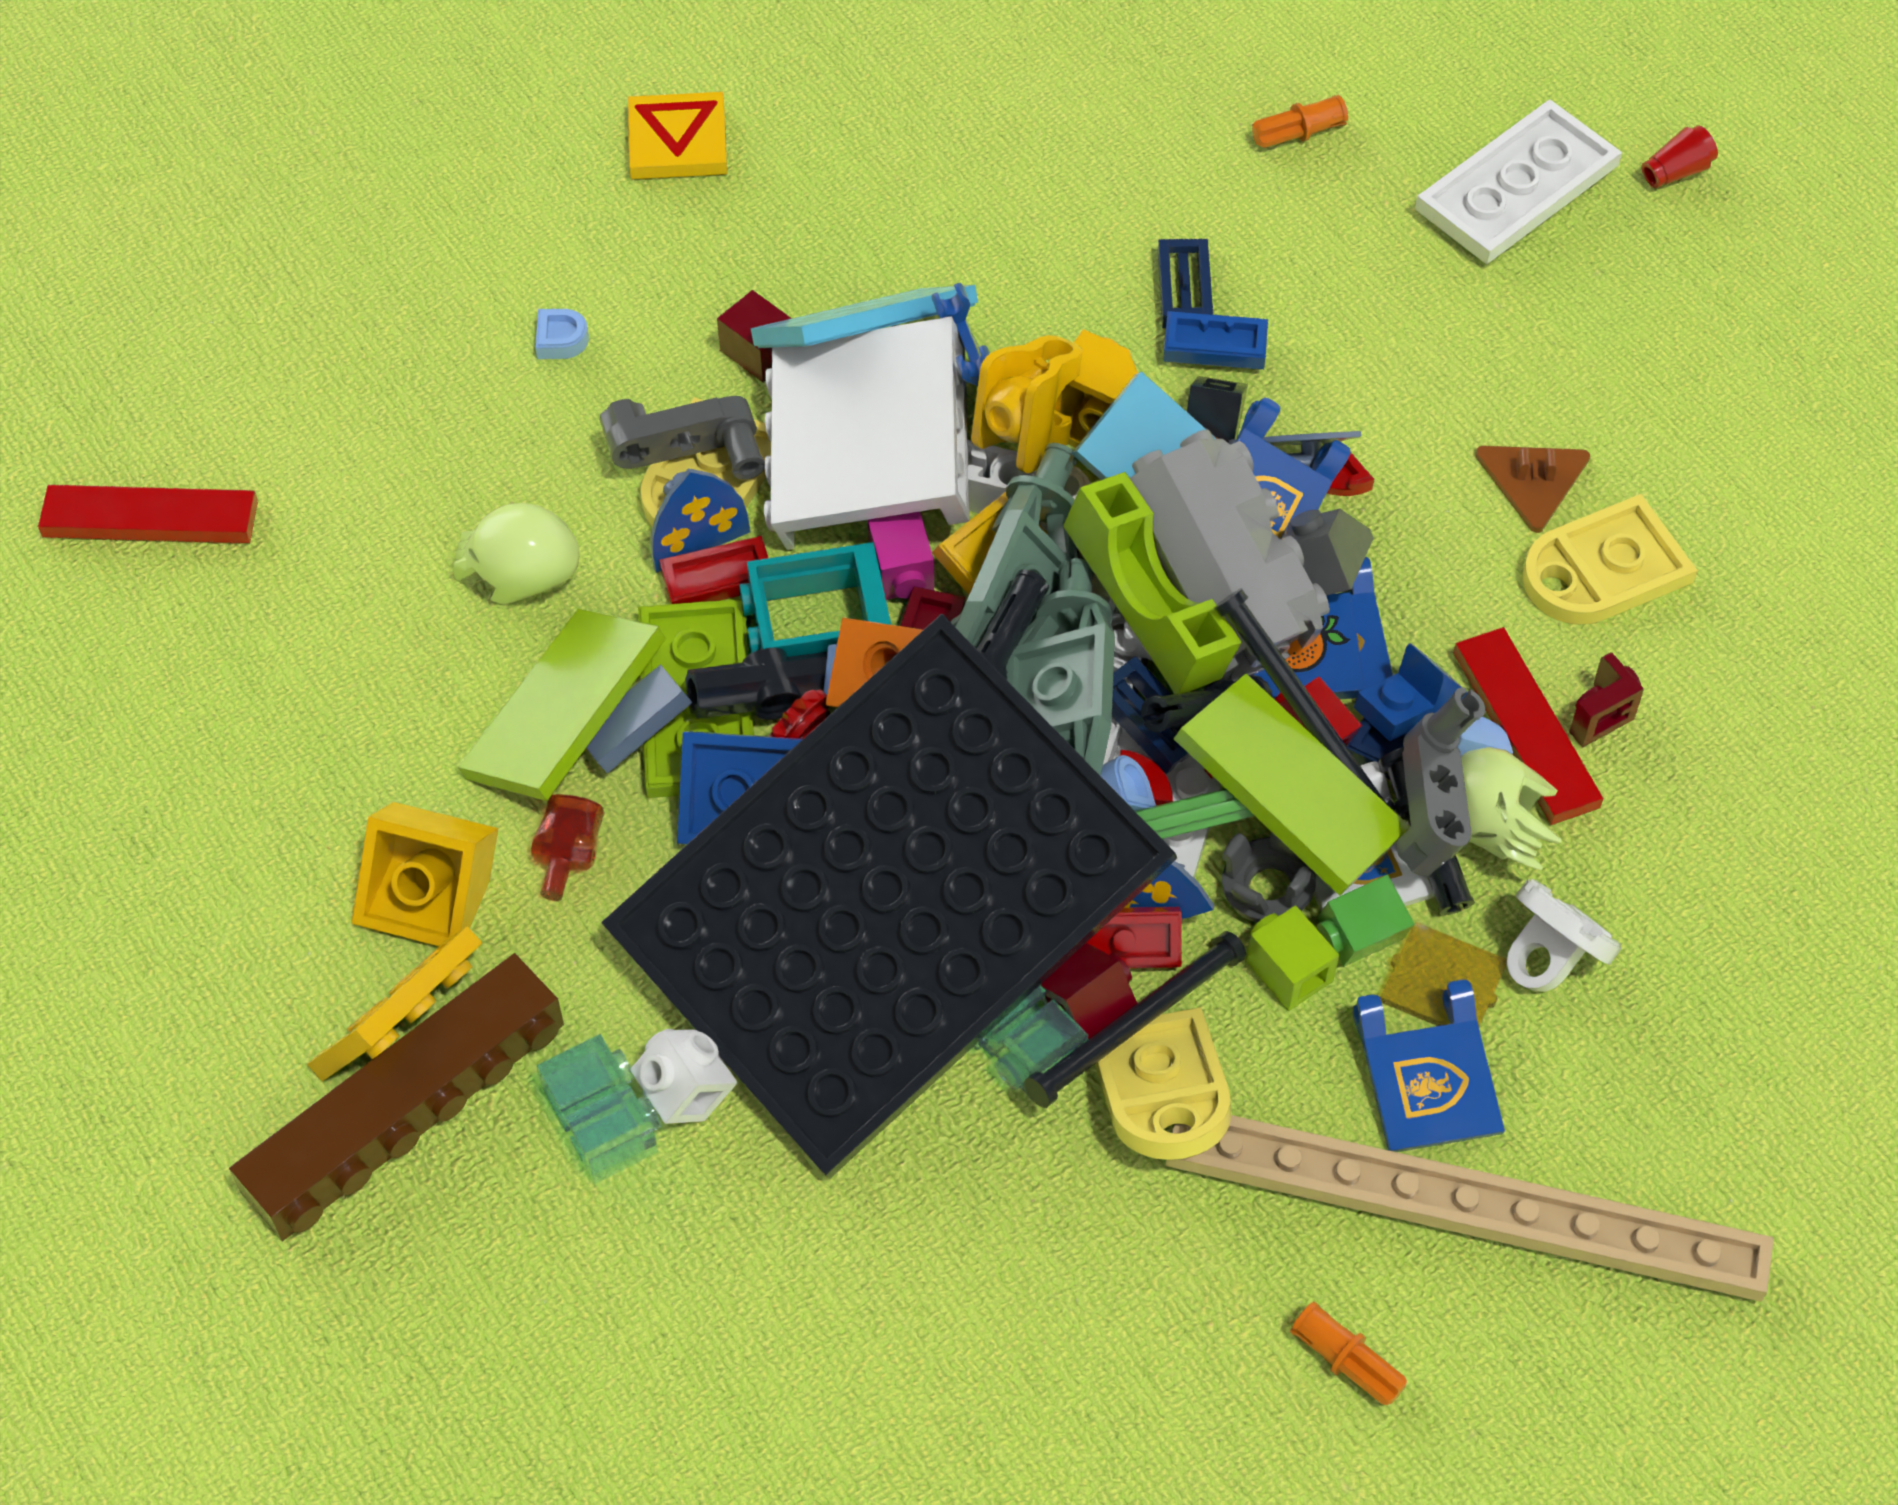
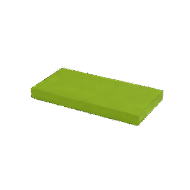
(695, 638)
(562, 704)
(1292, 783)

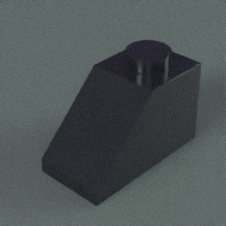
(1217, 405)

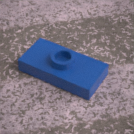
(1215, 340)

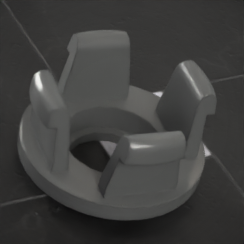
(1247, 859)

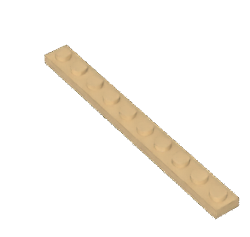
(1488, 1206)

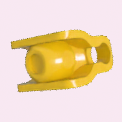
(1020, 396)

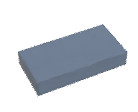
(637, 718)

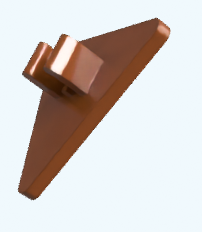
(1533, 478)

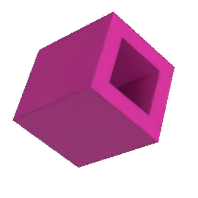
(902, 553)

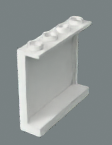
(867, 428)

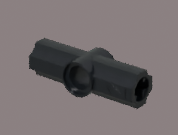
(762, 683)

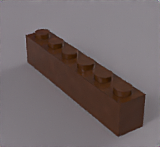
(398, 1097)

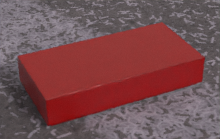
(710, 572)

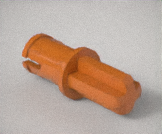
(1300, 121)
(1348, 1354)

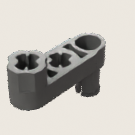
(651, 438)
(1437, 784)

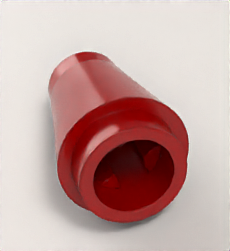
(1681, 157)

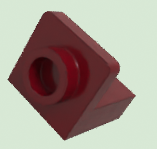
(1607, 704)

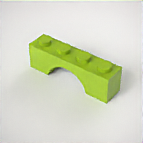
(1116, 539)

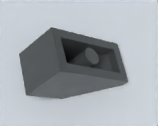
(1331, 547)

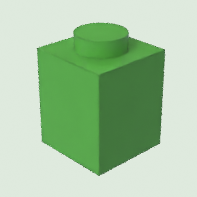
(1365, 920)

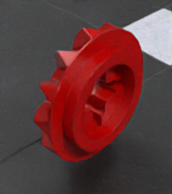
(802, 716)

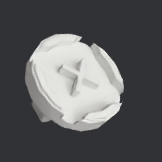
(1563, 932)

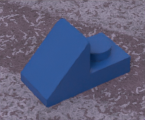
(1408, 696)

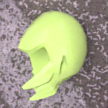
(518, 552)
(1499, 803)

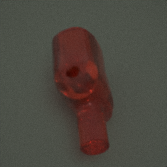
(566, 840)

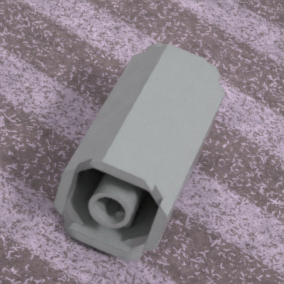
(1219, 538)

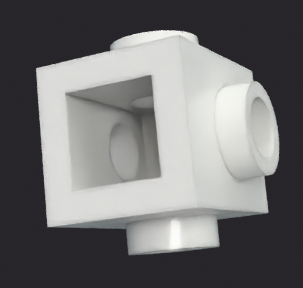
(683, 1075)

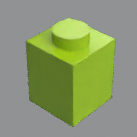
(1291, 956)

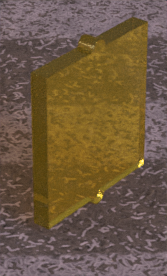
(1432, 962)

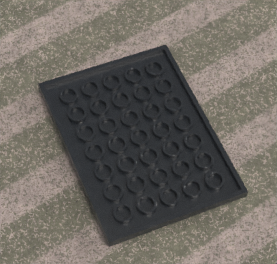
(888, 894)

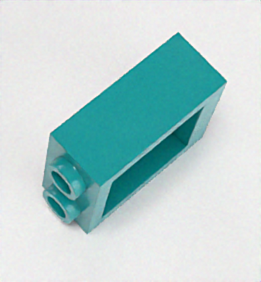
(806, 575)

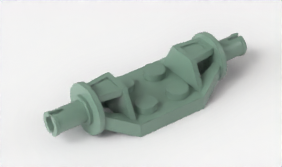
(1022, 542)
(1069, 663)

